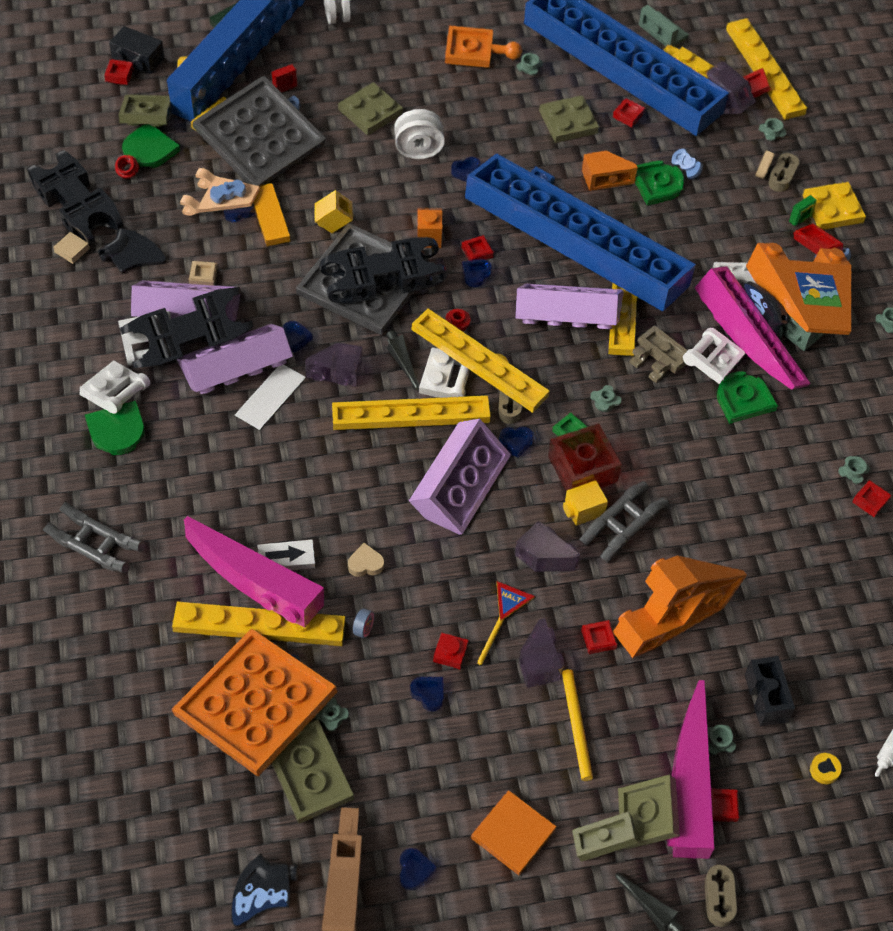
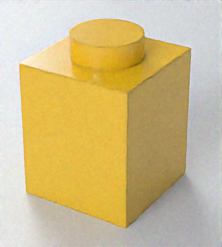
(333, 211)
(585, 503)

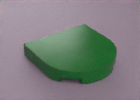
(149, 146)
(658, 182)
(744, 397)
(118, 431)

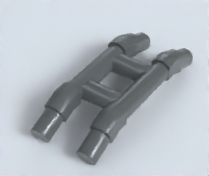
(88, 526)
(624, 533)

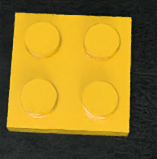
(835, 206)

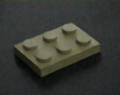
(311, 774)

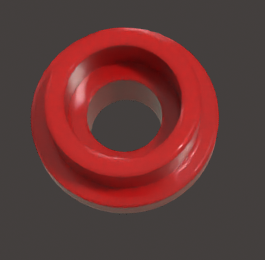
(125, 160)
(455, 314)

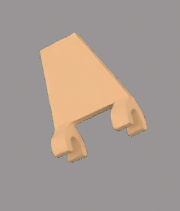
(208, 180)

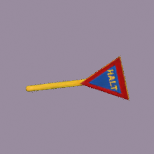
(509, 601)

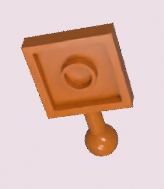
(474, 47)

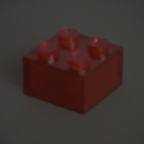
(584, 458)

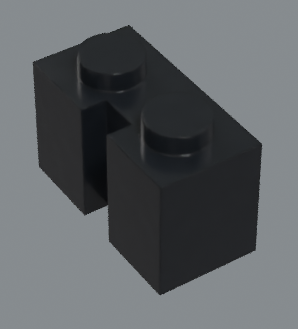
(138, 48)
(768, 681)

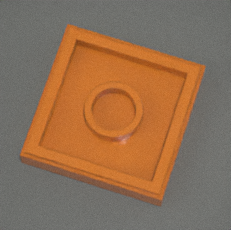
(513, 832)

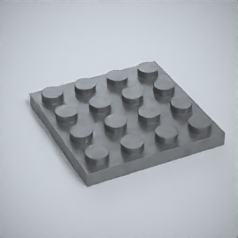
(259, 132)
(371, 314)

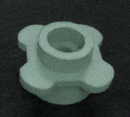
(530, 64)
(772, 129)
(886, 319)
(603, 404)
(855, 463)
(332, 722)
(723, 732)

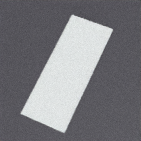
(270, 396)

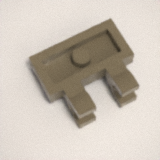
(662, 348)

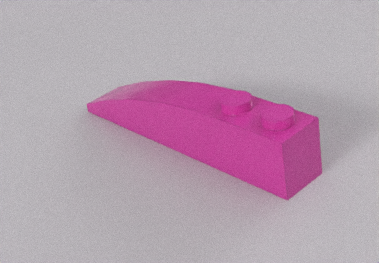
(747, 326)
(256, 575)
(693, 783)

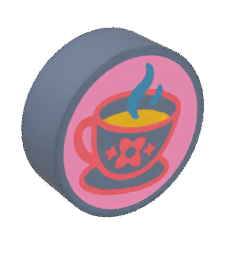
(363, 623)

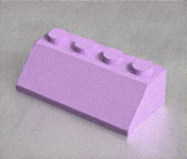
(175, 297)
(569, 304)
(235, 358)
(460, 476)

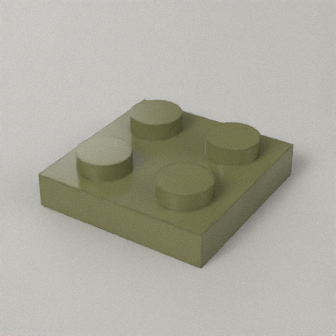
(370, 108)
(145, 110)
(568, 119)
(652, 808)

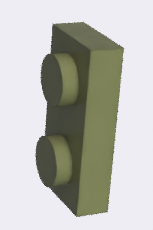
(605, 836)

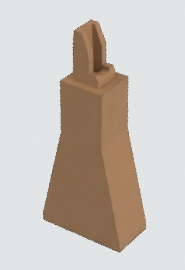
(344, 875)

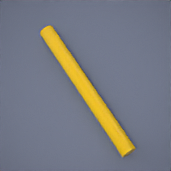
(577, 725)

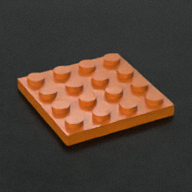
(254, 701)

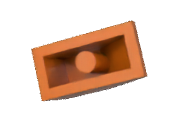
(607, 170)
(430, 224)

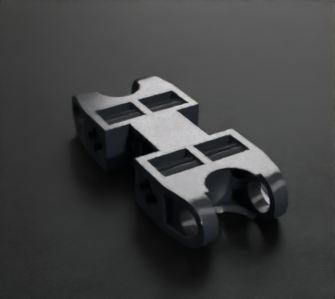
(68, 186)
(383, 270)
(187, 327)

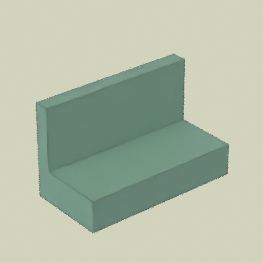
(661, 27)

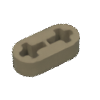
(780, 171)
(504, 416)
(727, 895)

